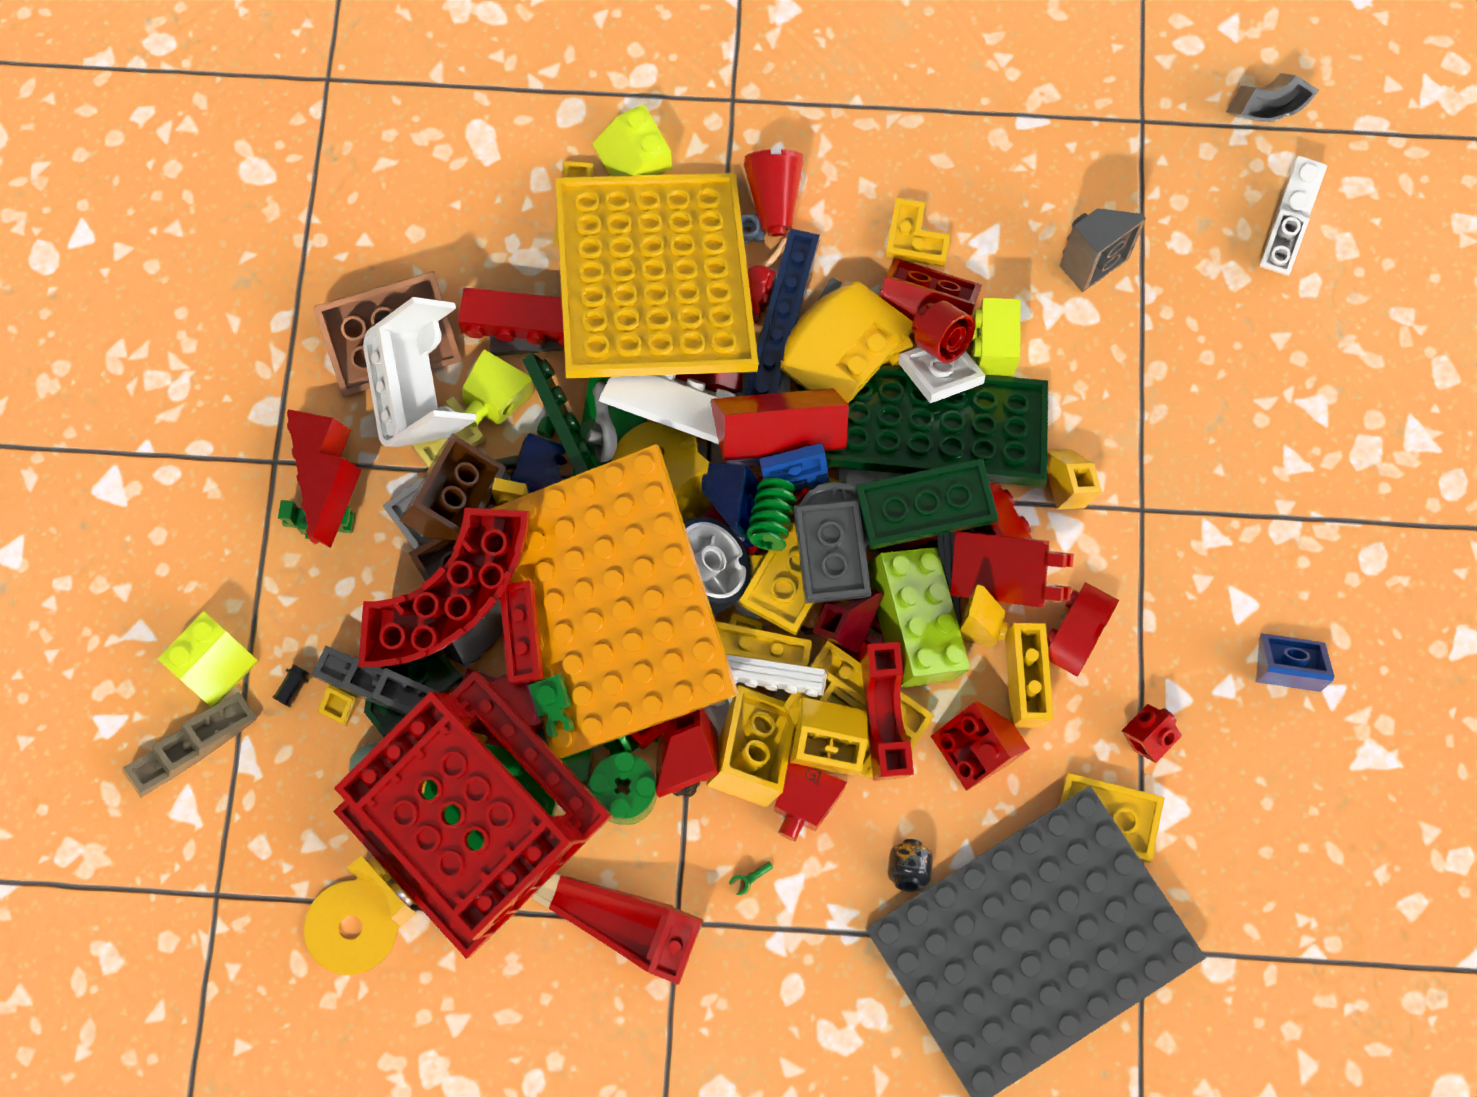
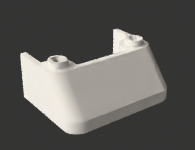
(402, 375)

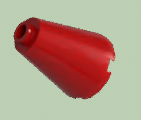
(774, 187)

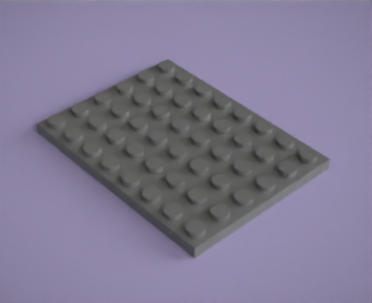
(1034, 945)

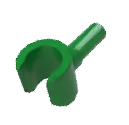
(546, 428)
(751, 877)

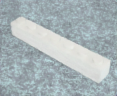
(778, 675)

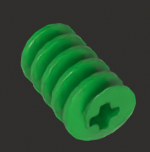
(771, 514)

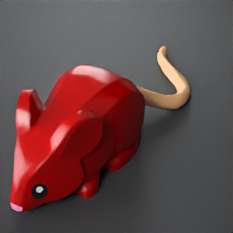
(762, 282)

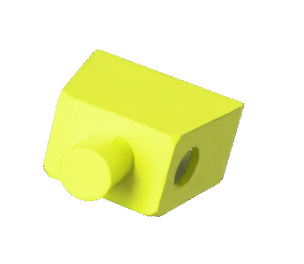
(495, 389)

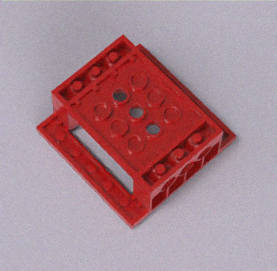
(458, 887)

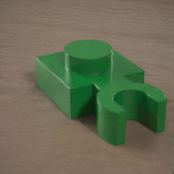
(550, 700)

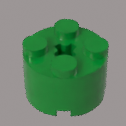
(625, 770)

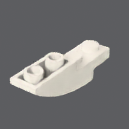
(1292, 216)

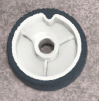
(720, 561)

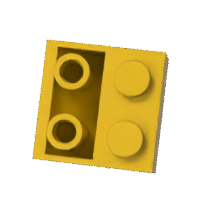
(830, 737)

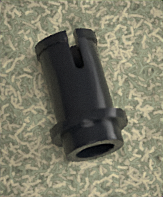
(291, 685)

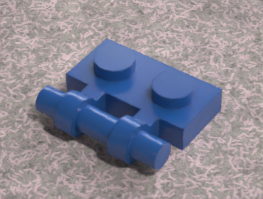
(800, 467)

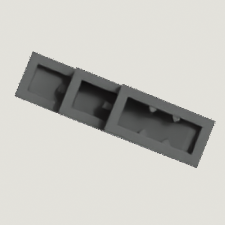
(369, 683)

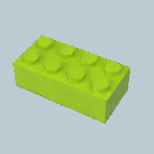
(919, 615)

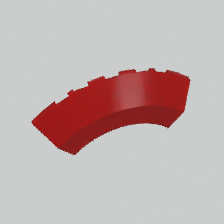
(452, 598)

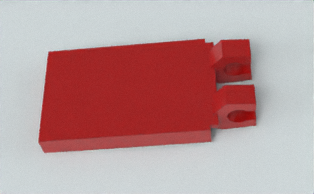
(1008, 568)

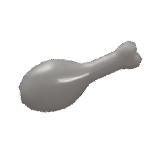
(604, 433)

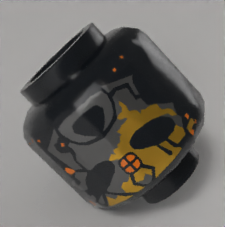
(910, 865)

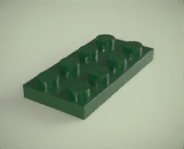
(926, 504)

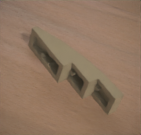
(190, 744)

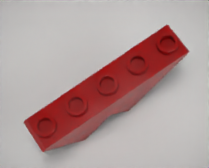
(322, 472)

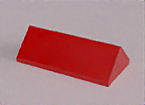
(779, 422)

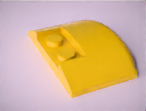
(843, 340)
(846, 688)

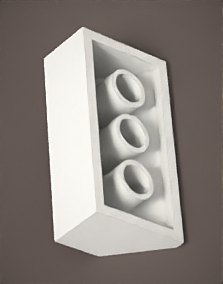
(666, 401)

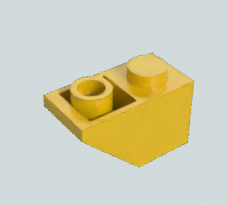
(1071, 479)

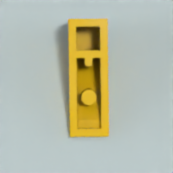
(983, 619)

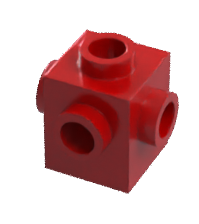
(1152, 732)

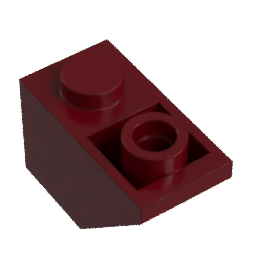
(848, 621)

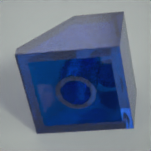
(732, 493)

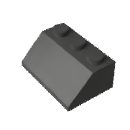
(1100, 245)

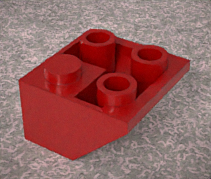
(979, 744)
(686, 753)

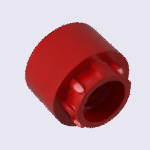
(943, 330)

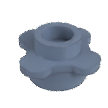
(752, 222)

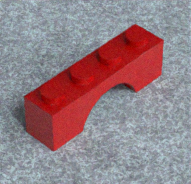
(882, 687)

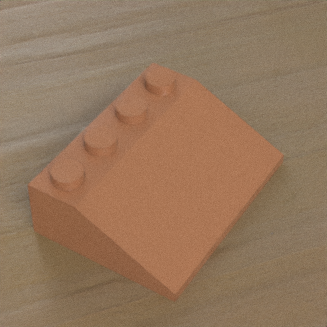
(350, 317)

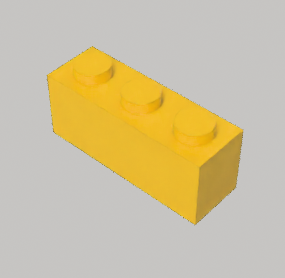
(1028, 675)

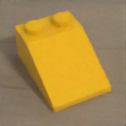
(754, 748)

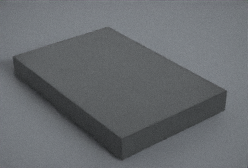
(831, 551)

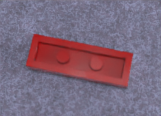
(521, 633)

